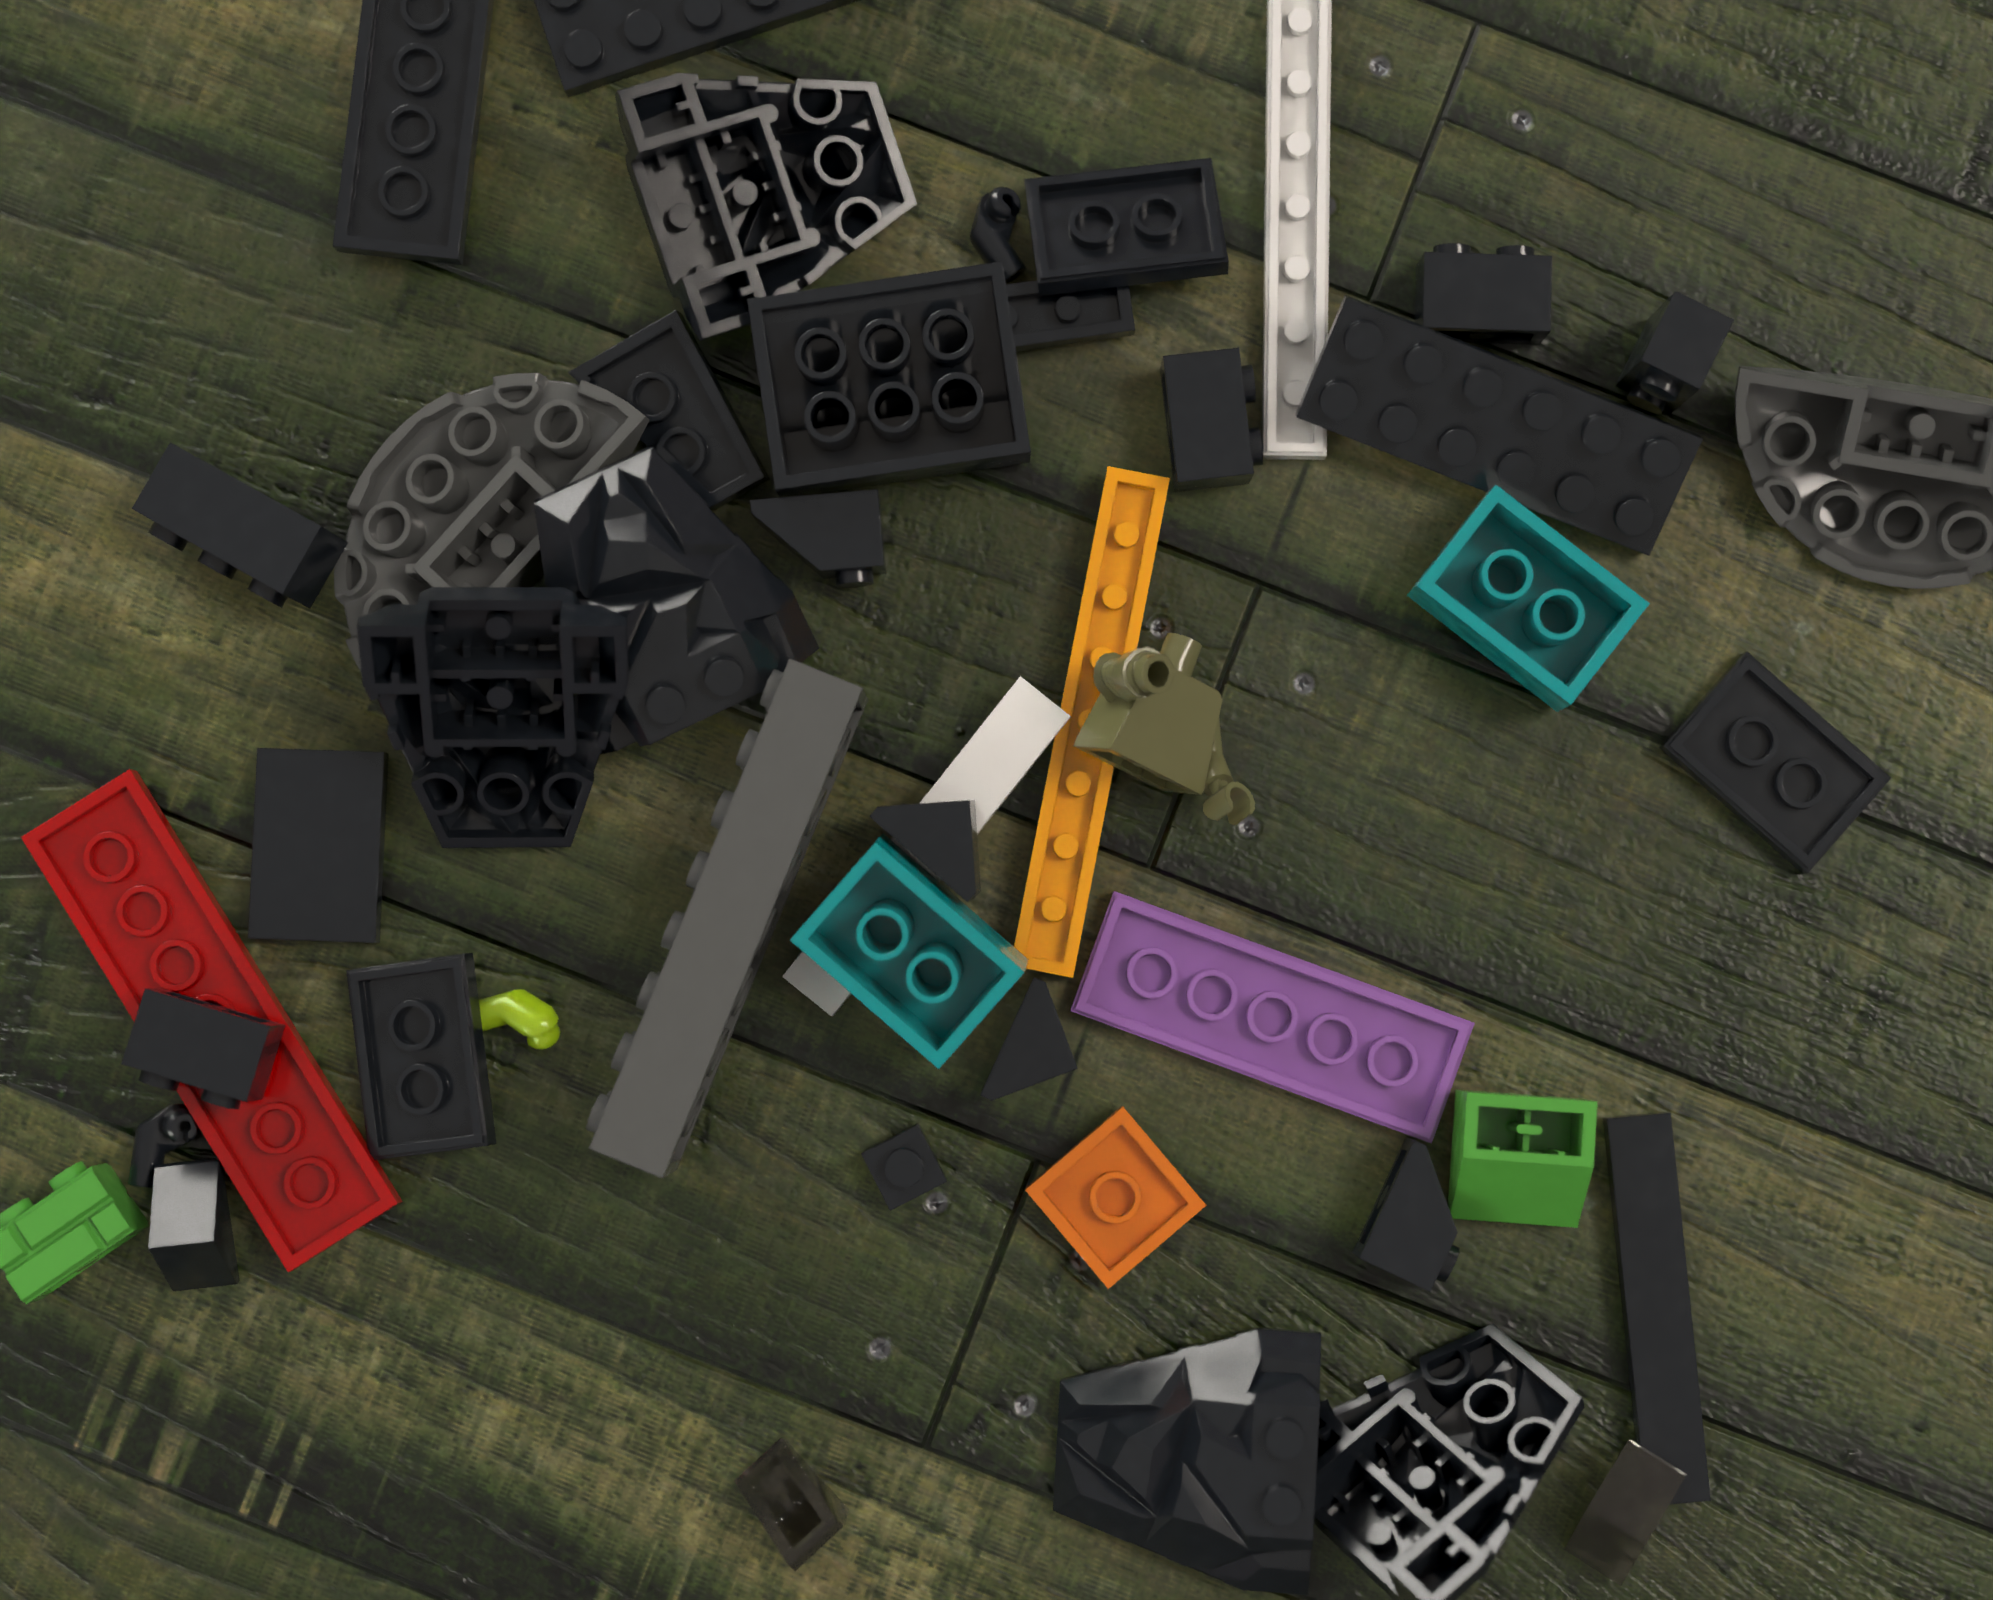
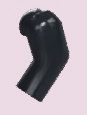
(993, 229)
(158, 1137)

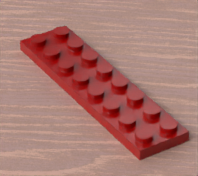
(162, 927)

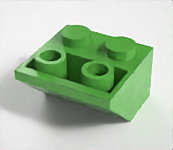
(1521, 1157)

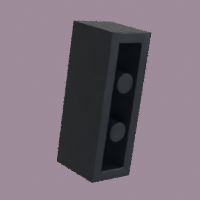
(238, 529)

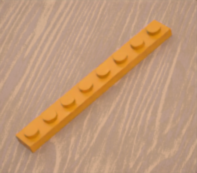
(1077, 781)

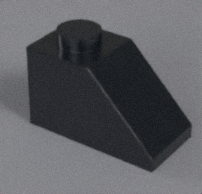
(830, 533)
(1411, 1222)

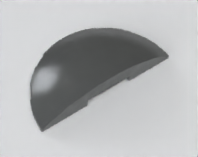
(1872, 472)
(459, 487)

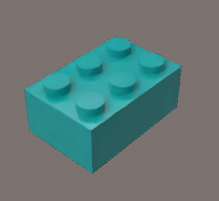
(1528, 599)
(910, 951)

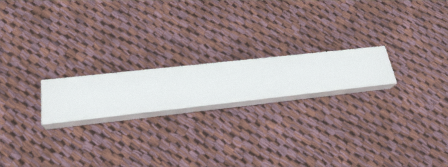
(1295, 220)

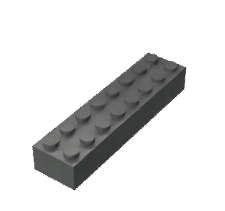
(729, 919)

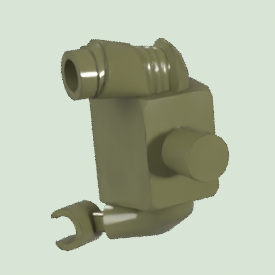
(1163, 726)

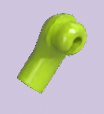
(524, 1014)

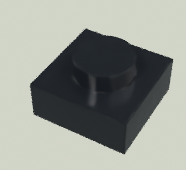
(904, 1167)

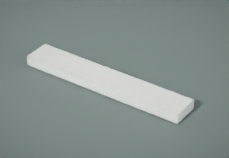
(981, 772)

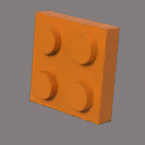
(1115, 1197)

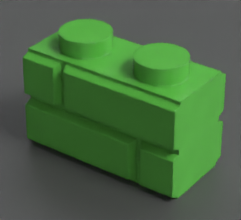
(66, 1230)

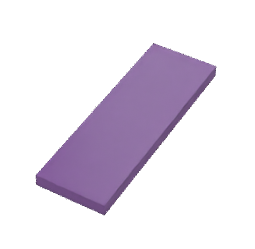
(1272, 1017)

